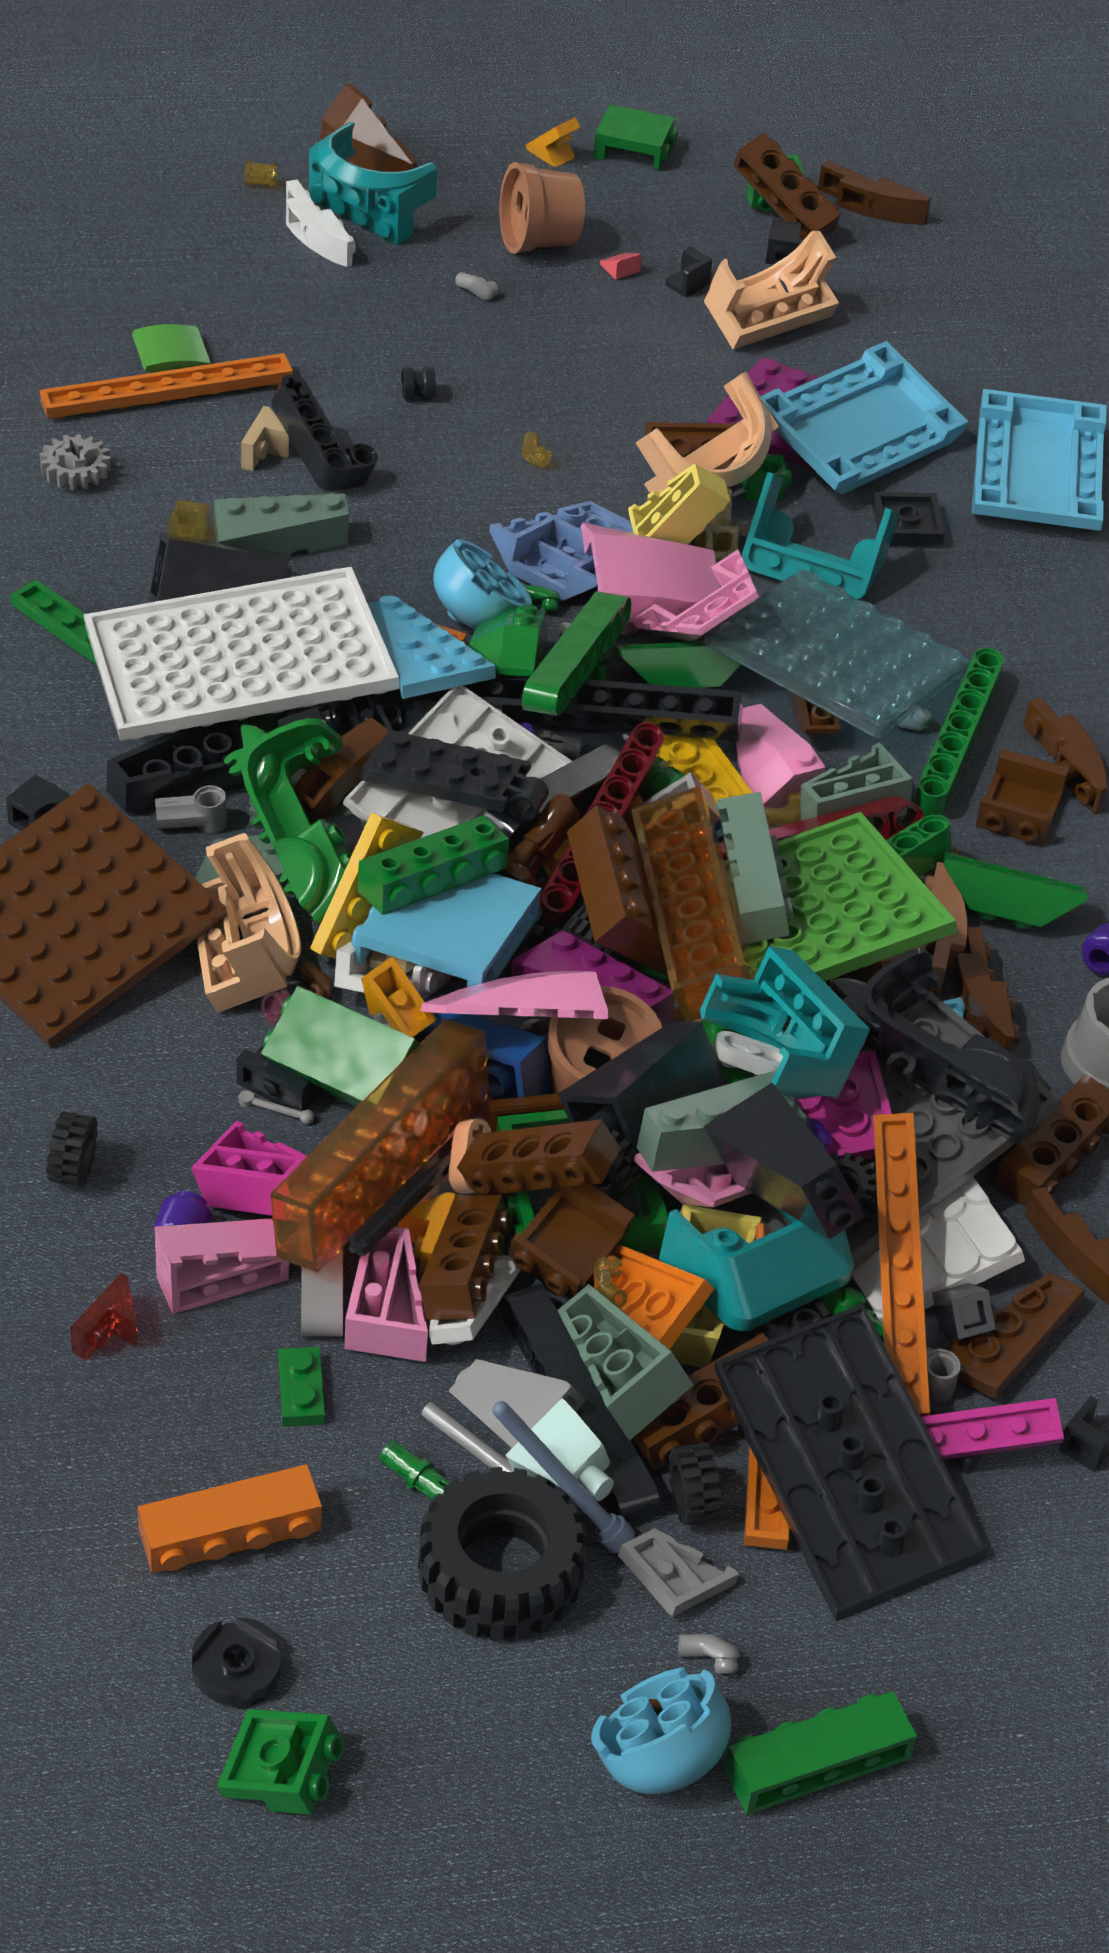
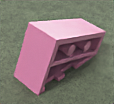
(386, 1302)

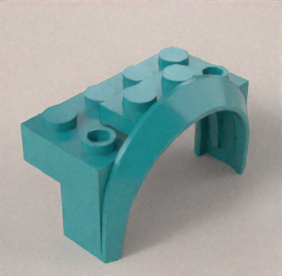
(352, 189)
(822, 1032)

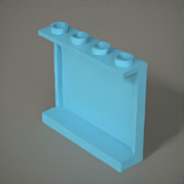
(458, 931)

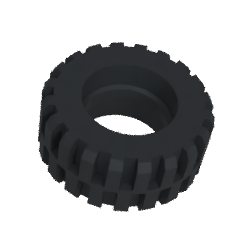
(497, 1600)

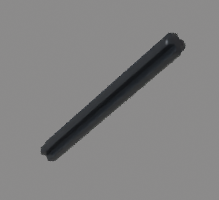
(401, 1202)

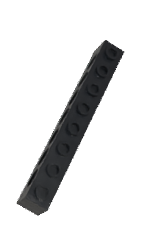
(626, 705)

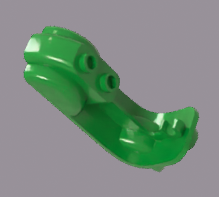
(309, 853)

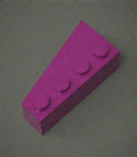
(569, 953)

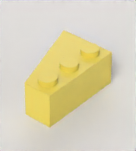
(682, 508)

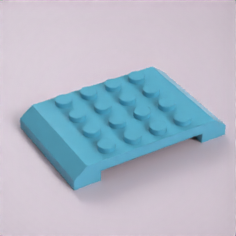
(865, 419)
(1039, 460)

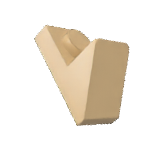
(264, 437)

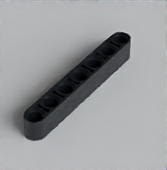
(577, 780)
(554, 1354)

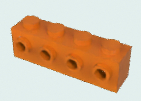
(229, 1519)

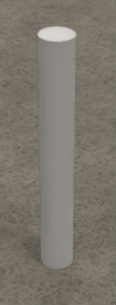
(465, 1437)

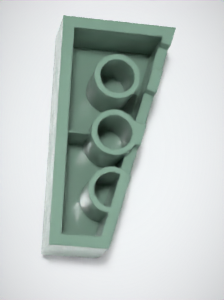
(283, 522)
(755, 868)
(675, 1133)
(625, 1361)

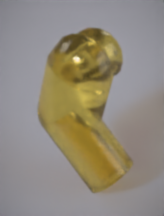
(533, 453)
(788, 814)
(604, 1273)

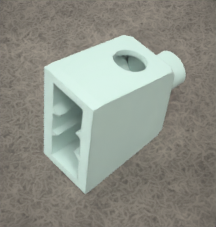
(573, 1445)

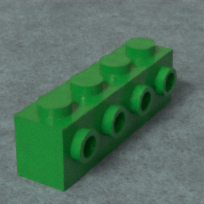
(432, 864)
(819, 1752)

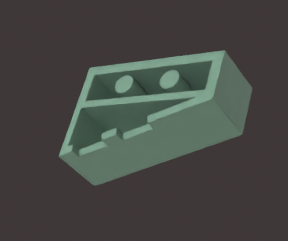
(858, 783)

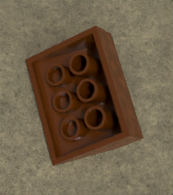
(616, 888)

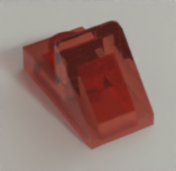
(108, 1314)

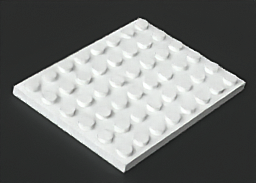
(239, 653)

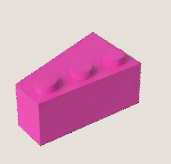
(244, 1170)

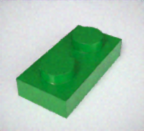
(301, 1387)

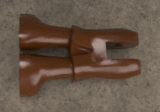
(541, 840)

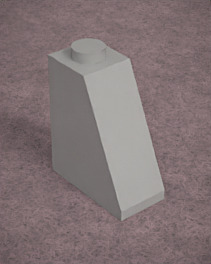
(525, 1392)

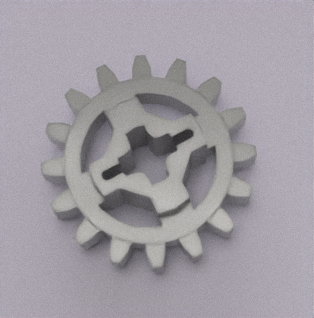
(75, 462)

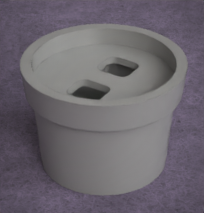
(1087, 1040)

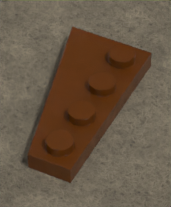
(1022, 1328)

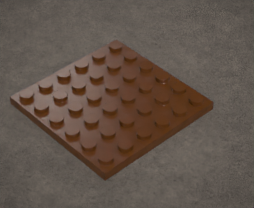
(89, 913)

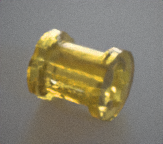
(261, 173)

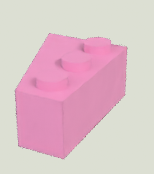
(216, 1261)

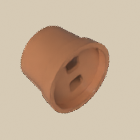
(540, 208)
(570, 1038)

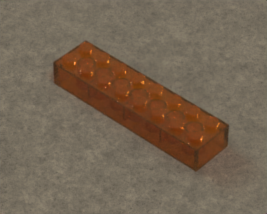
(690, 896)
(379, 1145)

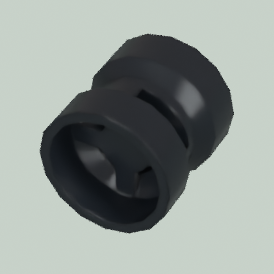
(418, 382)

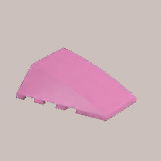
(649, 570)
(733, 596)
(534, 994)

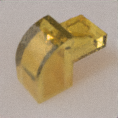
(720, 533)

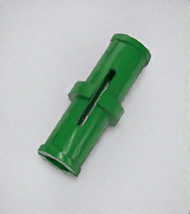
(416, 1472)

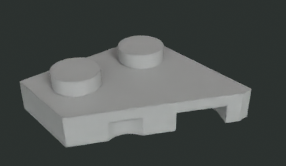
(674, 1571)

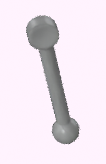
(247, 1099)

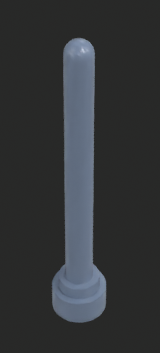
(610, 1529)

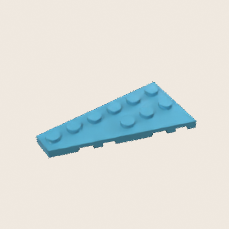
(424, 652)

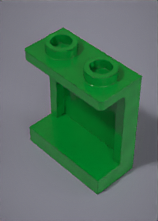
(635, 132)

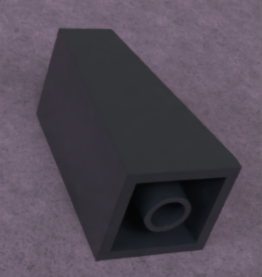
(201, 566)
(652, 1072)
(783, 1162)

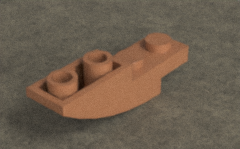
(947, 948)

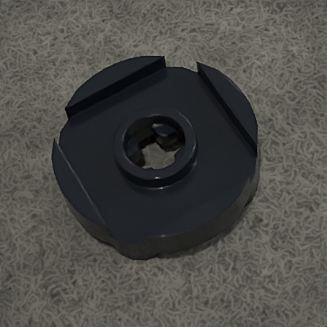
(236, 1685)

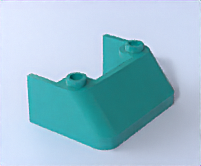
(773, 555)
(759, 1277)

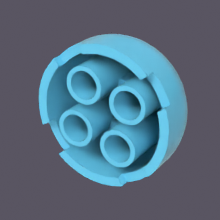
(474, 585)
(669, 1748)

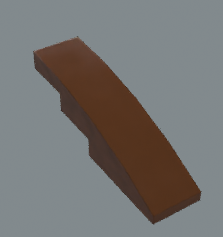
(1071, 1242)

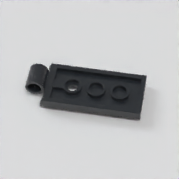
(456, 774)

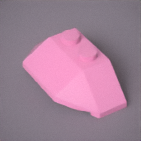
(697, 1185)

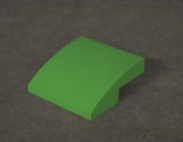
(170, 347)

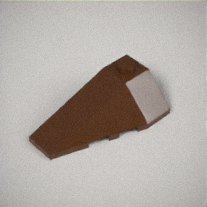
(370, 137)

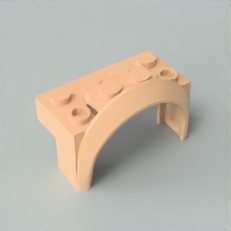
(760, 306)
(747, 439)
(271, 942)

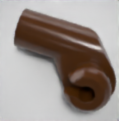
(316, 979)

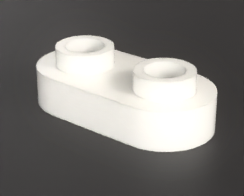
(746, 1053)

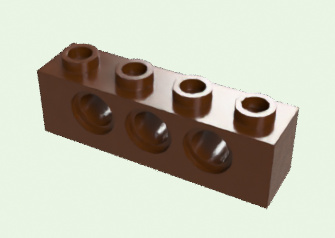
(772, 183)
(1057, 1142)
(539, 1158)
(465, 1257)
(693, 1419)

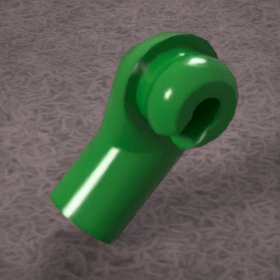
(549, 598)

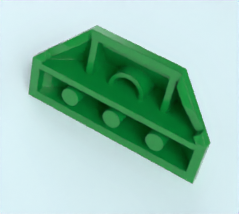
(513, 640)
(677, 664)
(1011, 892)

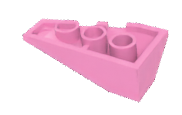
(774, 757)

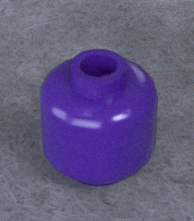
(1096, 950)
(183, 1209)

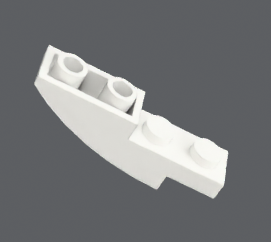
(317, 228)

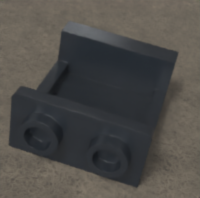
(274, 1081)

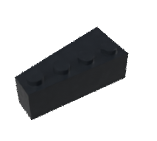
(175, 765)

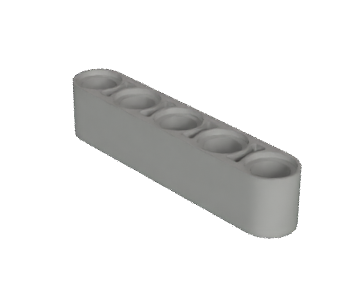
(323, 1300)

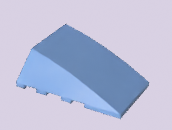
(552, 548)

